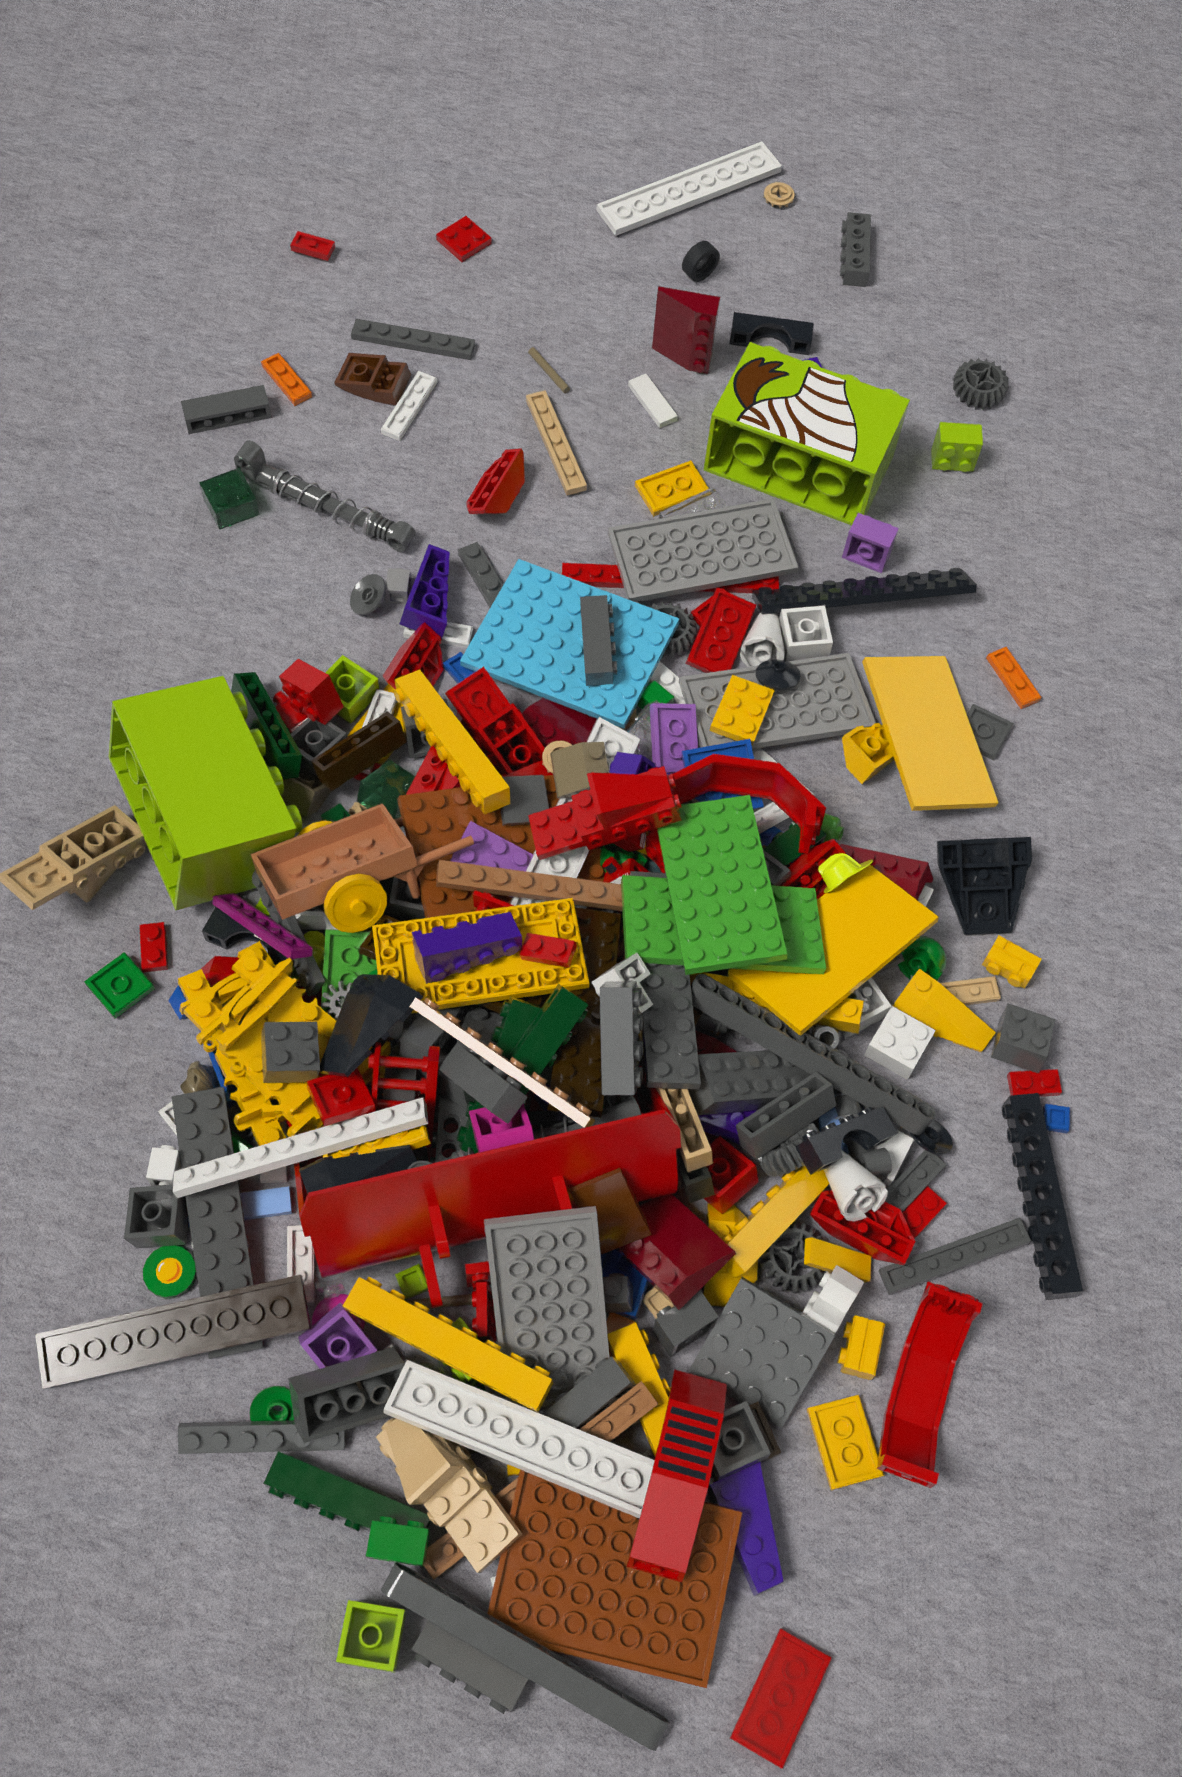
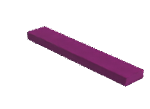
(262, 926)

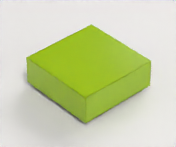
(412, 1281)

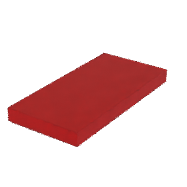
(721, 632)
(780, 1698)

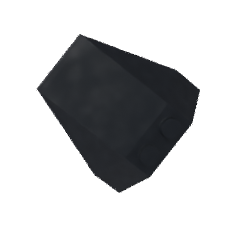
(985, 880)
(365, 1017)
(338, 1171)

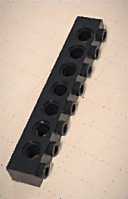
(1030, 1109)

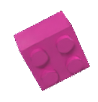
(494, 1133)

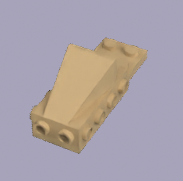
(77, 859)
(451, 1489)

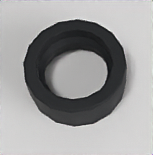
(700, 270)

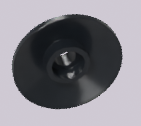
(778, 674)
(934, 1139)

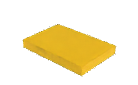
(670, 487)
(844, 1442)

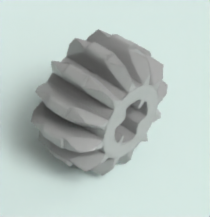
(335, 996)

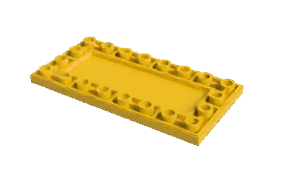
(929, 733)
(862, 930)
(491, 981)

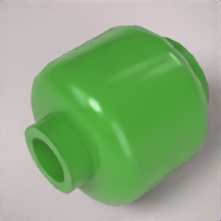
(832, 827)

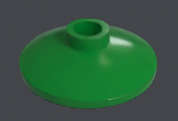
(263, 1405)

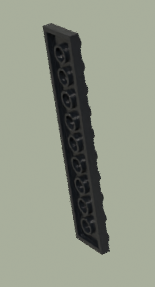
(864, 591)

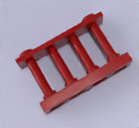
(425, 1085)

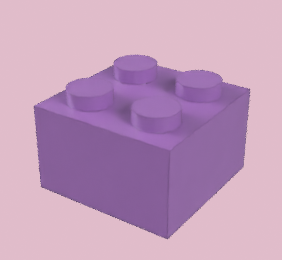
(869, 542)
(336, 1339)

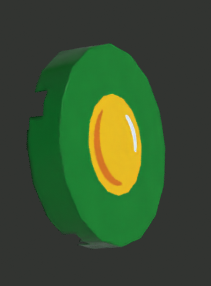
(169, 1271)

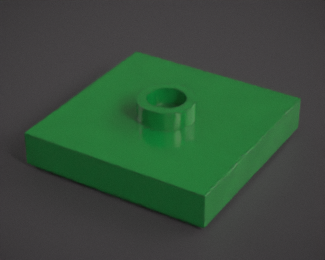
(119, 985)

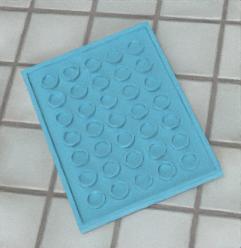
(537, 643)

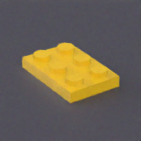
(741, 710)

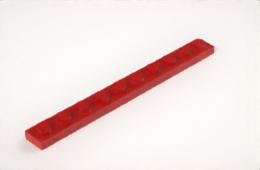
(608, 576)

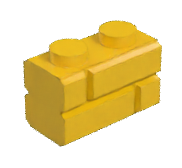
(1011, 962)
(861, 1348)

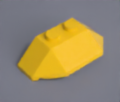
(722, 1284)

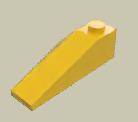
(866, 751)
(942, 1011)

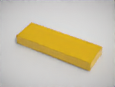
(828, 1255)

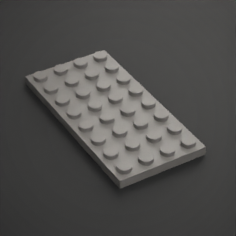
(702, 550)
(822, 705)
(549, 1292)

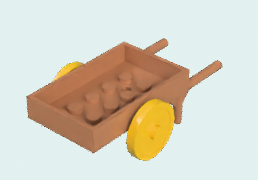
(343, 866)

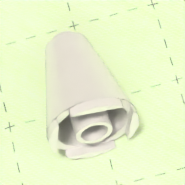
(763, 641)
(855, 1188)

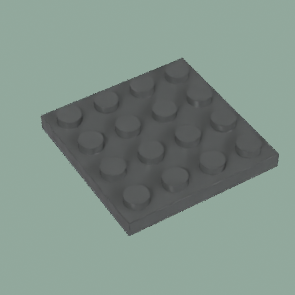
(763, 1351)

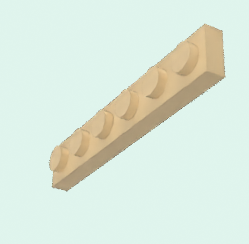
(556, 443)

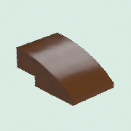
(373, 377)
(617, 1209)

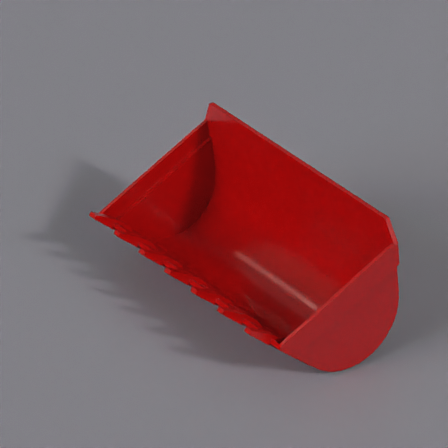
(448, 1200)

